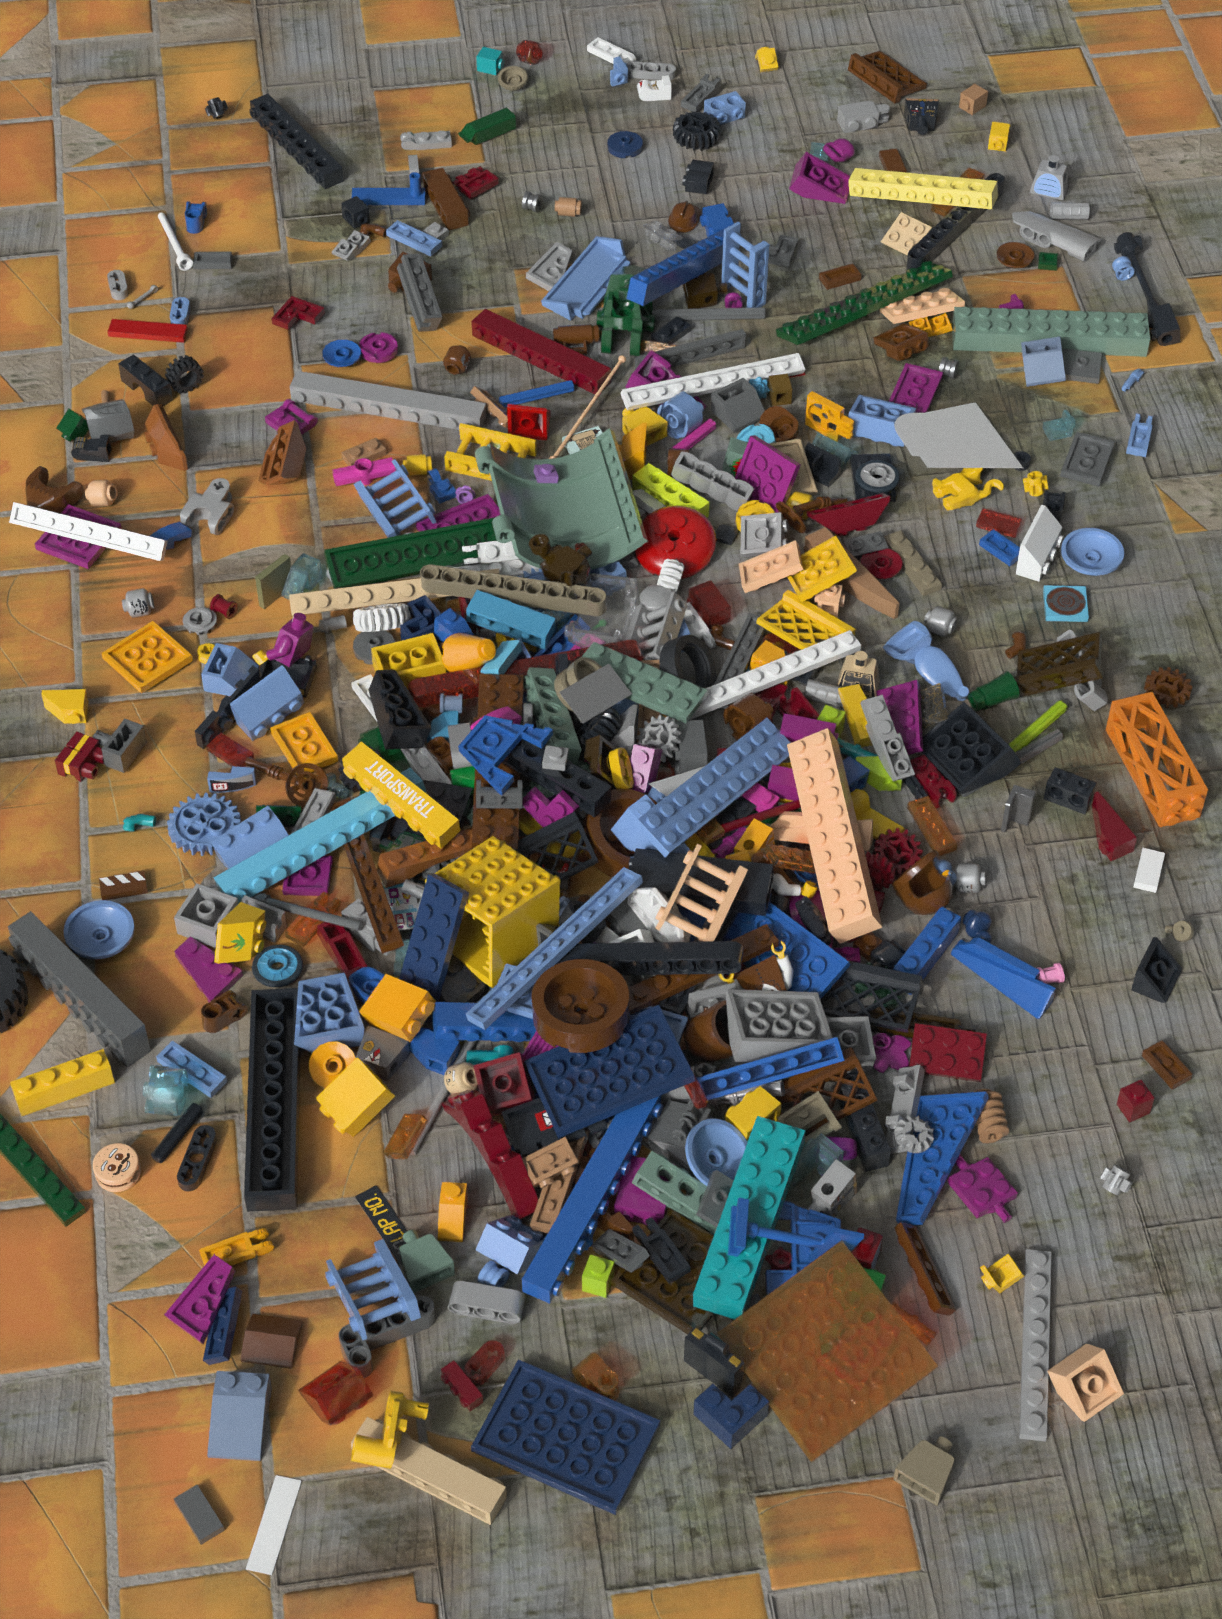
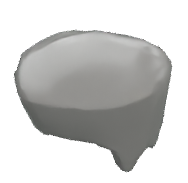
(655, 597)

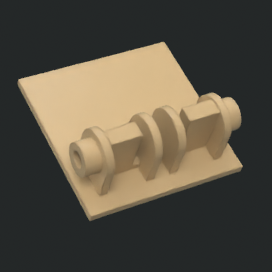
(905, 233)

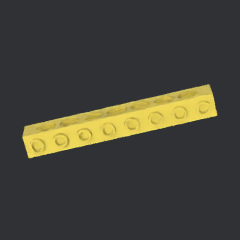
(923, 188)

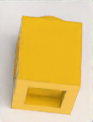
(998, 136)

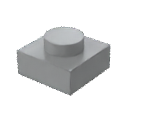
(437, 231)
(555, 758)

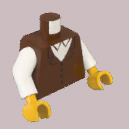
(783, 883)
(766, 975)

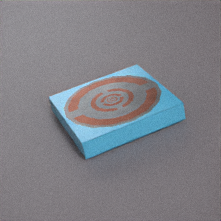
(1065, 603)

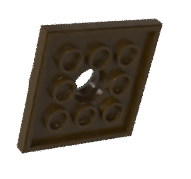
(653, 1291)

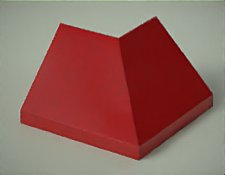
(528, 421)

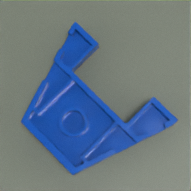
(493, 741)
(804, 1223)

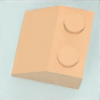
(1086, 1381)

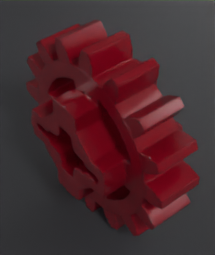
(904, 844)
(880, 871)

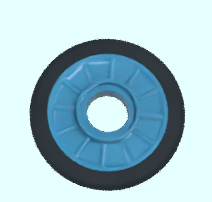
(277, 977)

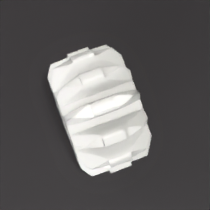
(671, 574)

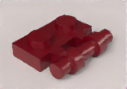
(475, 182)

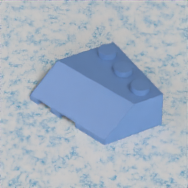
(327, 1013)

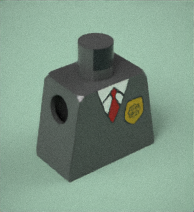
(383, 1052)

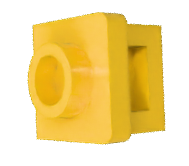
(766, 59)
(1001, 1274)

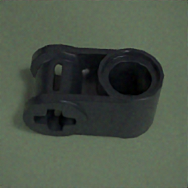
(1054, 503)

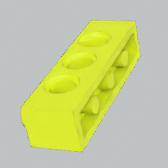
(667, 489)

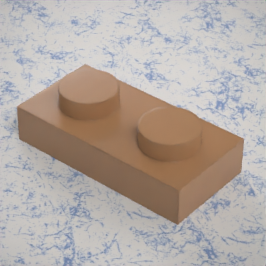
(370, 450)

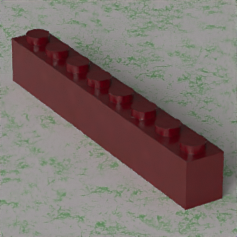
(540, 351)

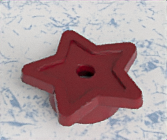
(779, 1255)

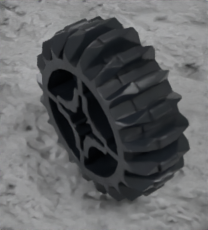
(696, 130)
(603, 724)

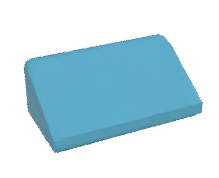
(504, 657)

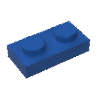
(1000, 547)

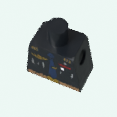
(921, 114)

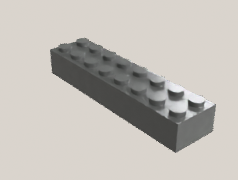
(79, 990)

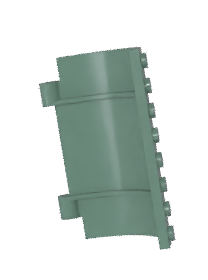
(586, 504)

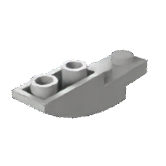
(885, 740)

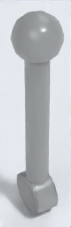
(154, 289)

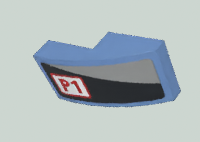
(238, 779)

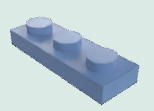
(414, 238)
(199, 1073)

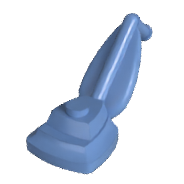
(913, 646)

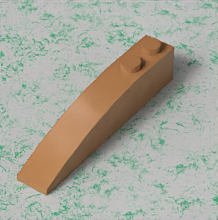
(861, 583)

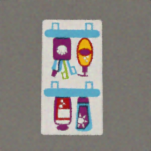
(402, 906)

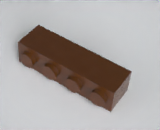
(445, 199)

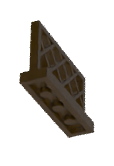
(1062, 673)

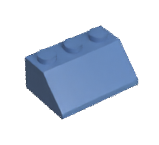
(876, 419)
(267, 703)
(249, 837)

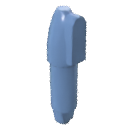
(1134, 376)

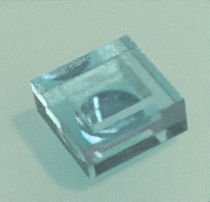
(817, 151)

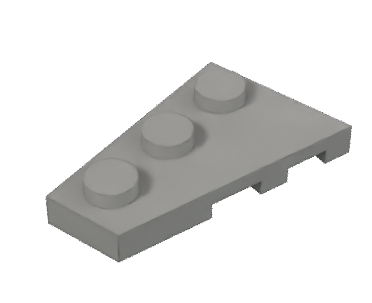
(550, 266)

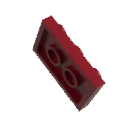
(948, 1052)

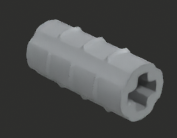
(1069, 211)
(823, 692)

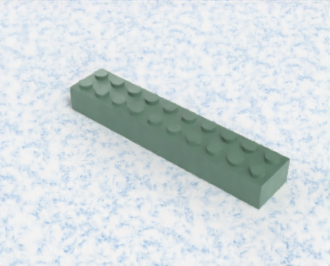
(1079, 330)

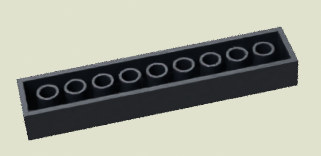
(272, 1102)

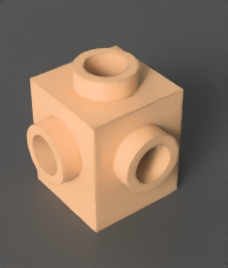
(831, 600)

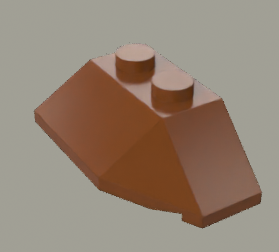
(163, 439)
(284, 456)

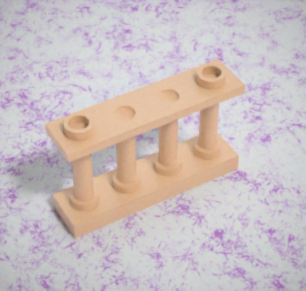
(724, 898)

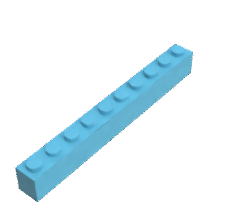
(307, 844)

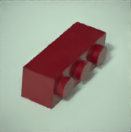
(461, 1386)

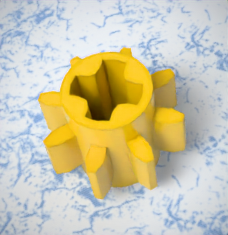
(1035, 483)

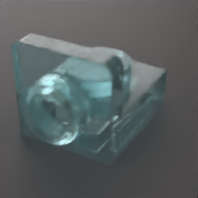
(1059, 428)

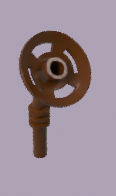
(794, 513)
(300, 782)

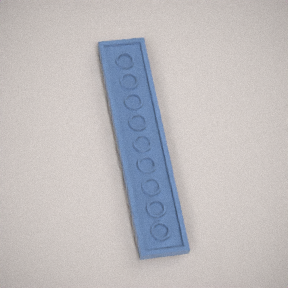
(714, 788)

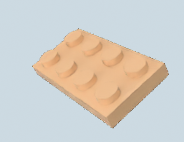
(922, 305)

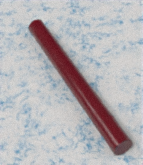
(760, 816)

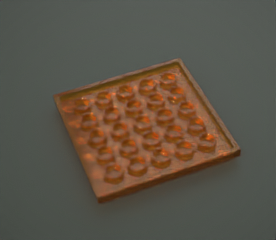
(827, 1351)

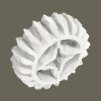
(381, 617)

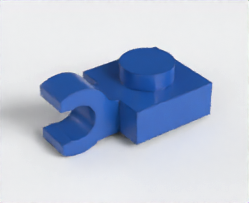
(441, 489)

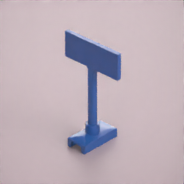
(742, 1228)

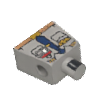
(834, 1189)

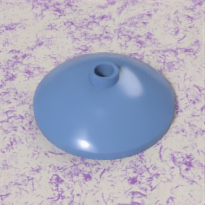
(1092, 551)
(97, 921)
(716, 1142)

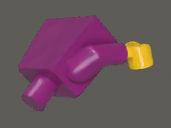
(291, 644)

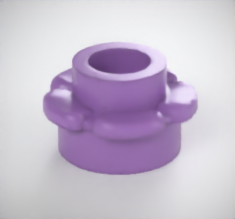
(465, 498)

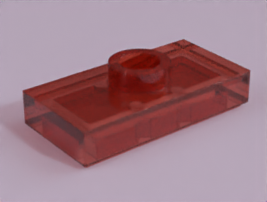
(229, 751)

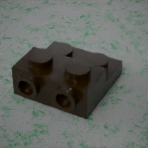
(597, 754)

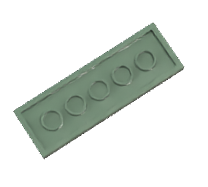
(651, 685)

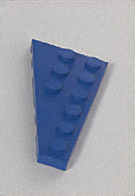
(926, 1172)

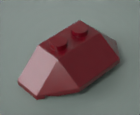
(851, 514)

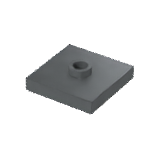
(1082, 365)

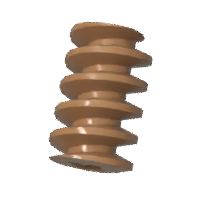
(992, 1118)

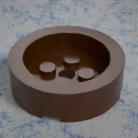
(607, 847)
(591, 988)

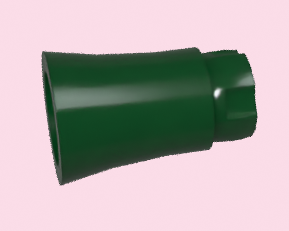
(994, 692)

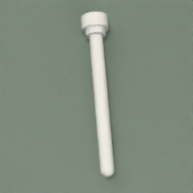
(183, 260)

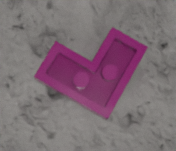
(545, 811)

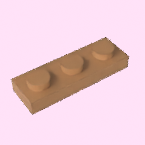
(493, 407)

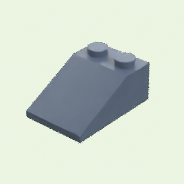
(239, 1415)

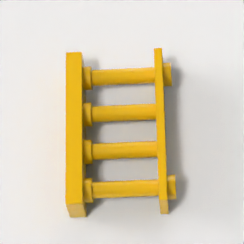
(467, 465)

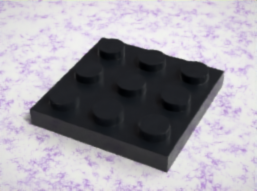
(451, 797)

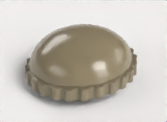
(512, 78)

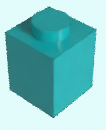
(490, 61)

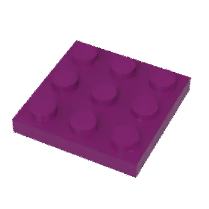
(767, 471)
(70, 549)

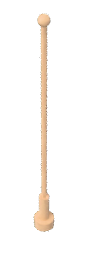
(622, 359)

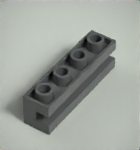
(419, 292)

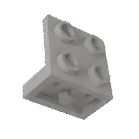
(708, 994)

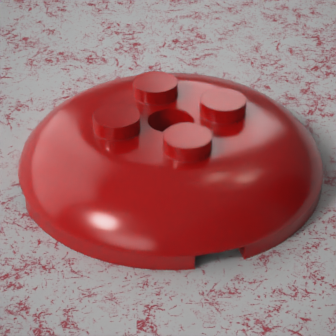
(692, 548)

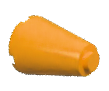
(466, 651)

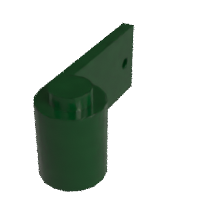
(394, 757)

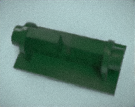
(286, 814)

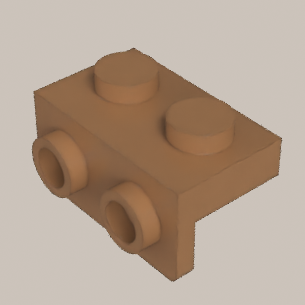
(550, 1162)

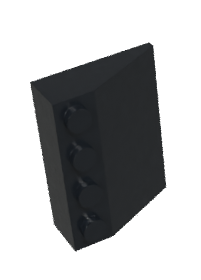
(968, 750)

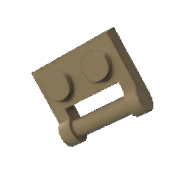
(810, 1113)

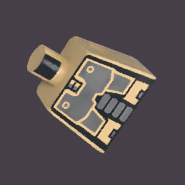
(861, 671)

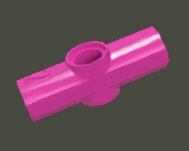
(363, 470)

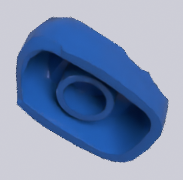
(364, 982)

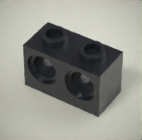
(1069, 790)

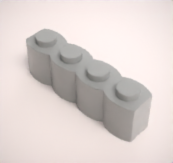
(707, 479)
(1089, 692)

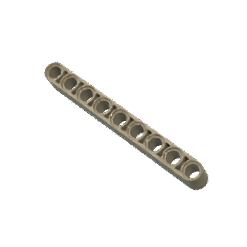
(516, 589)

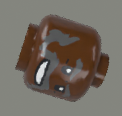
(457, 359)

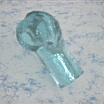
(333, 786)

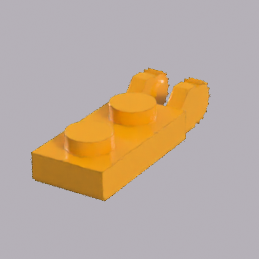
(239, 1247)

